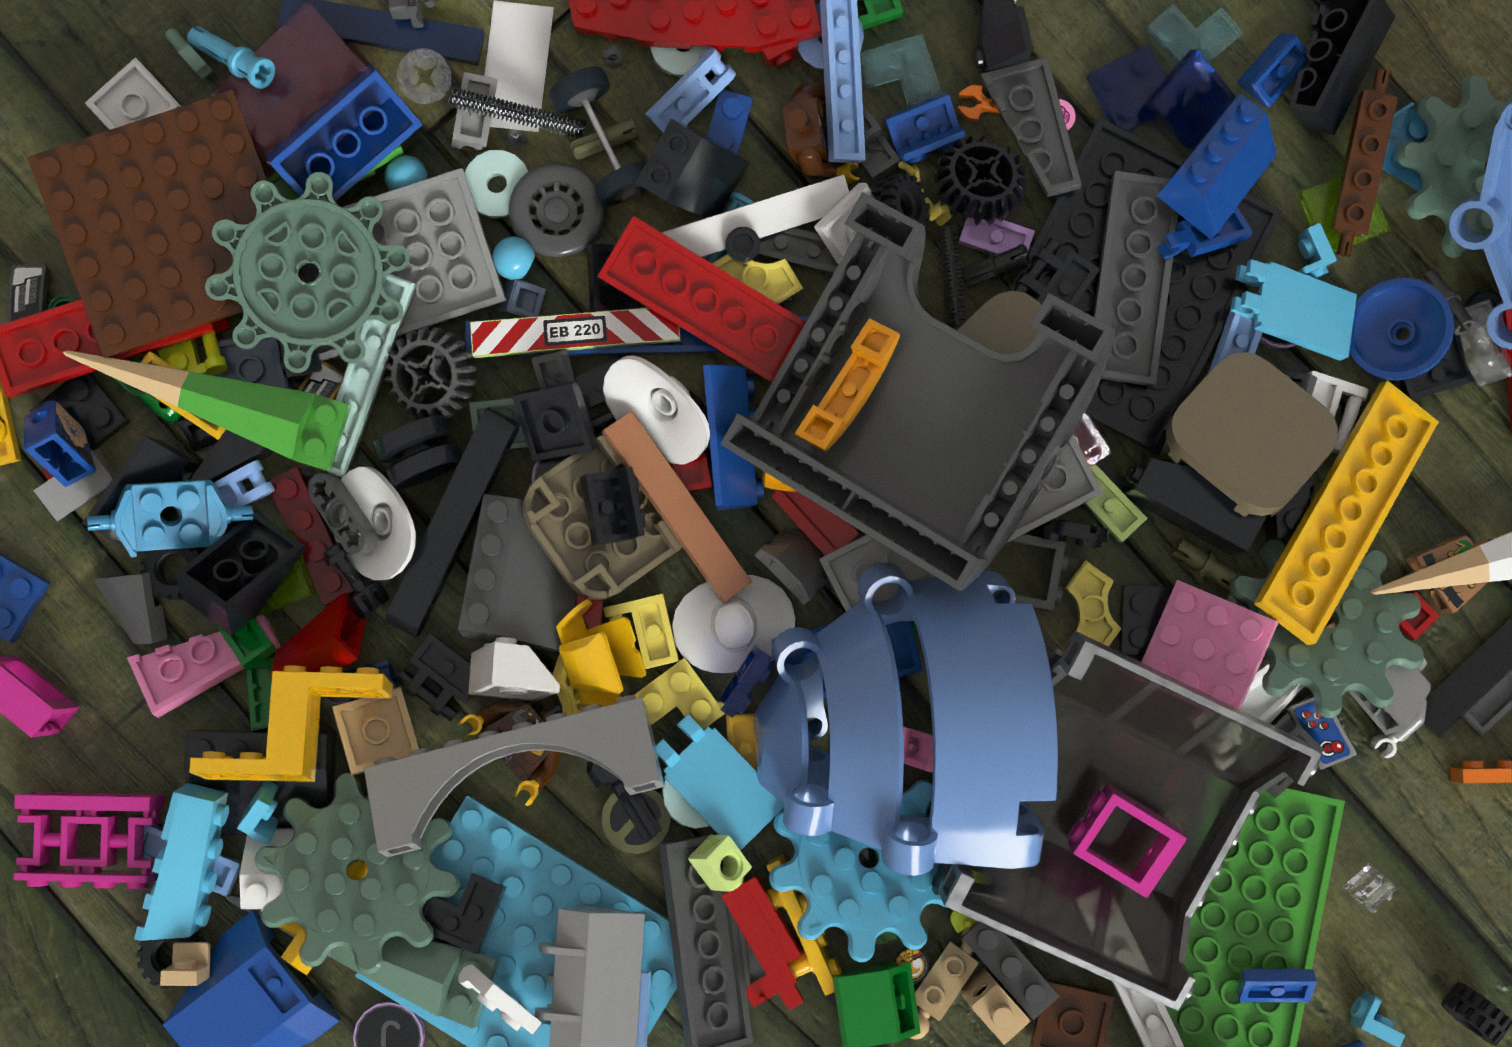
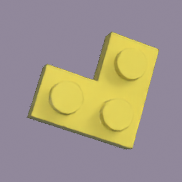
(681, 689)

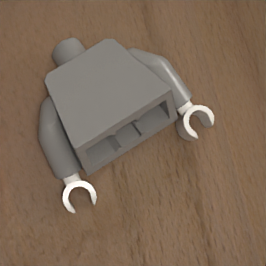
(1406, 710)

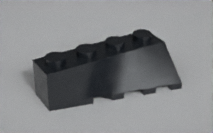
(1337, 60)

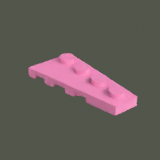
(187, 669)

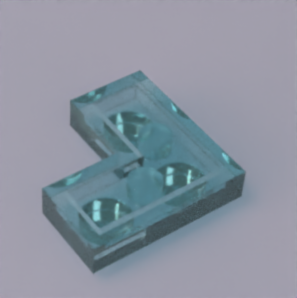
(1178, 35)
(905, 61)

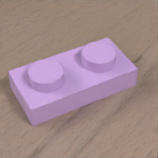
(996, 237)

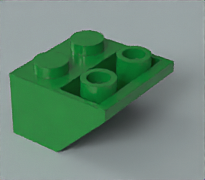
(876, 1004)

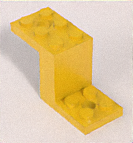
(293, 725)

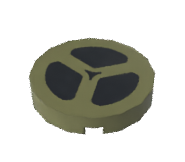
(622, 832)

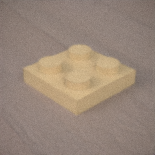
(374, 730)

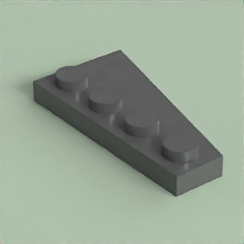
(1034, 117)

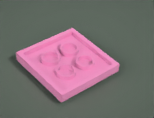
(1209, 643)

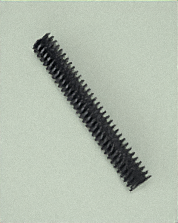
(515, 112)

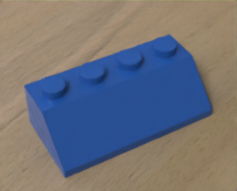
(346, 135)
(1222, 167)
(733, 477)

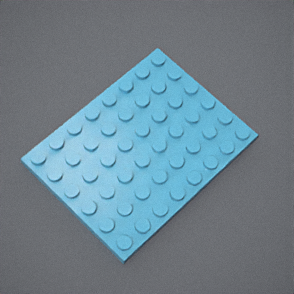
(537, 886)

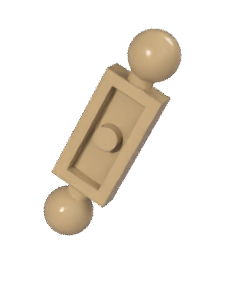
(944, 983)

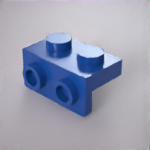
(923, 128)

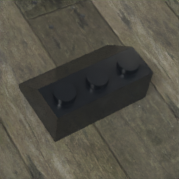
(147, 463)

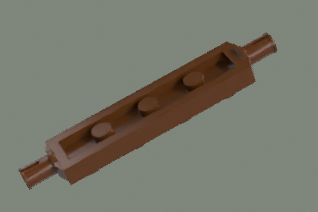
(1363, 163)

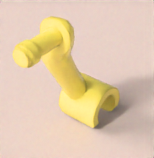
(937, 212)

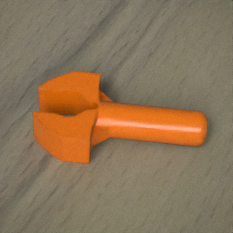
(983, 104)

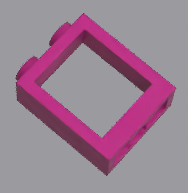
(31, 699)
(1155, 859)

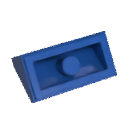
(1274, 69)

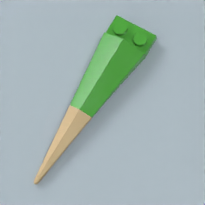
(277, 418)

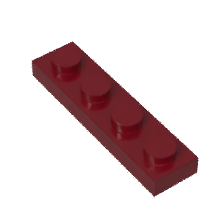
(311, 530)

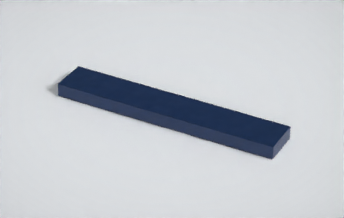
(380, 30)

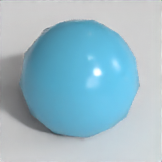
(404, 171)
(513, 257)

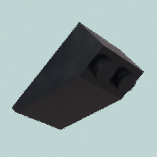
(239, 572)

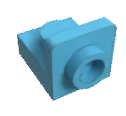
(1317, 249)
(257, 815)
(1365, 1016)

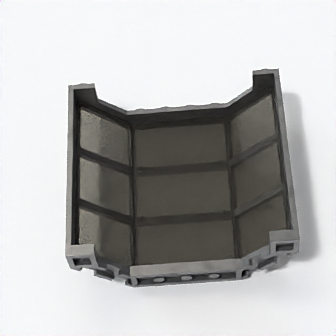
(1173, 754)

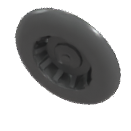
(556, 209)

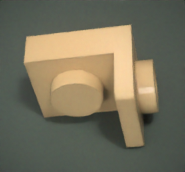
(189, 965)

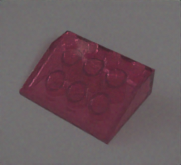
(309, 71)

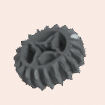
(445, 351)

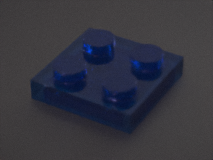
(1126, 86)
(1191, 98)
(752, 670)

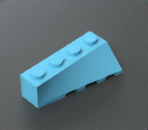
(185, 864)

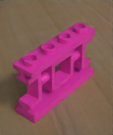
(89, 810)

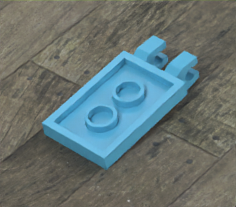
(1297, 308)
(718, 783)

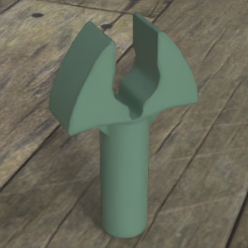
(188, 53)

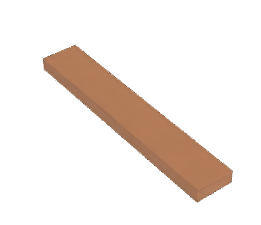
(677, 507)

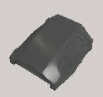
(795, 563)

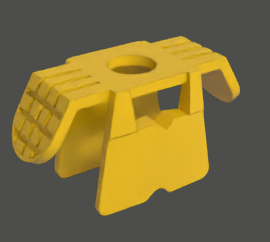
(598, 656)

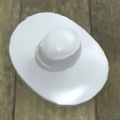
(659, 405)
(388, 517)
(722, 634)

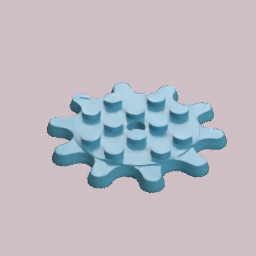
(857, 897)

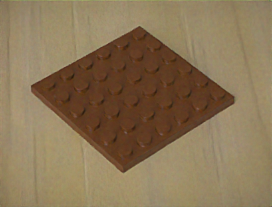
(141, 217)

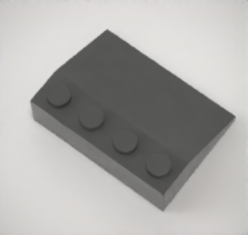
(512, 582)

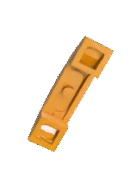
(851, 387)

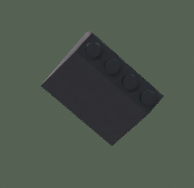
(240, 792)

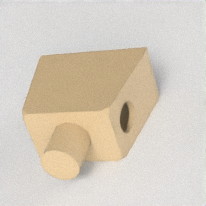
(994, 1006)

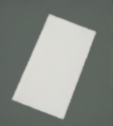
(518, 56)

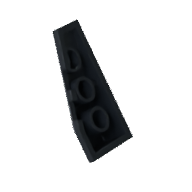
(1001, 36)

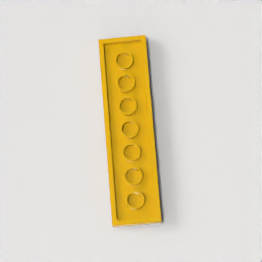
(1346, 513)

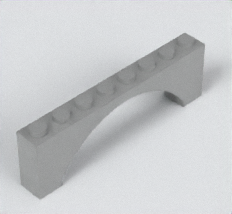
(411, 788)

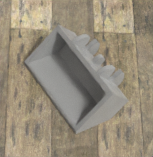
(595, 977)

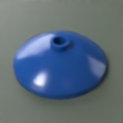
(1397, 307)

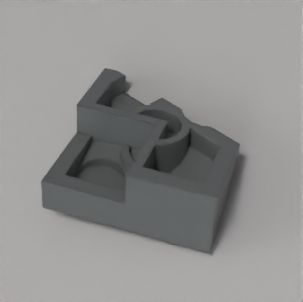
(134, 606)

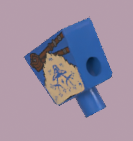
(50, 434)

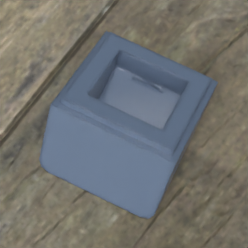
(522, 299)

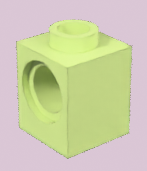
(707, 862)

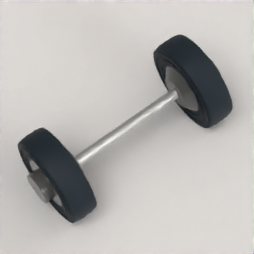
(579, 91)

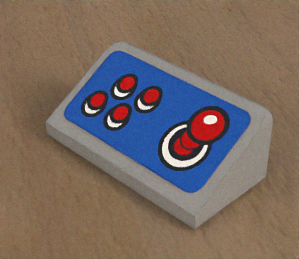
(1325, 731)

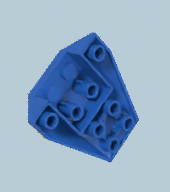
(249, 997)

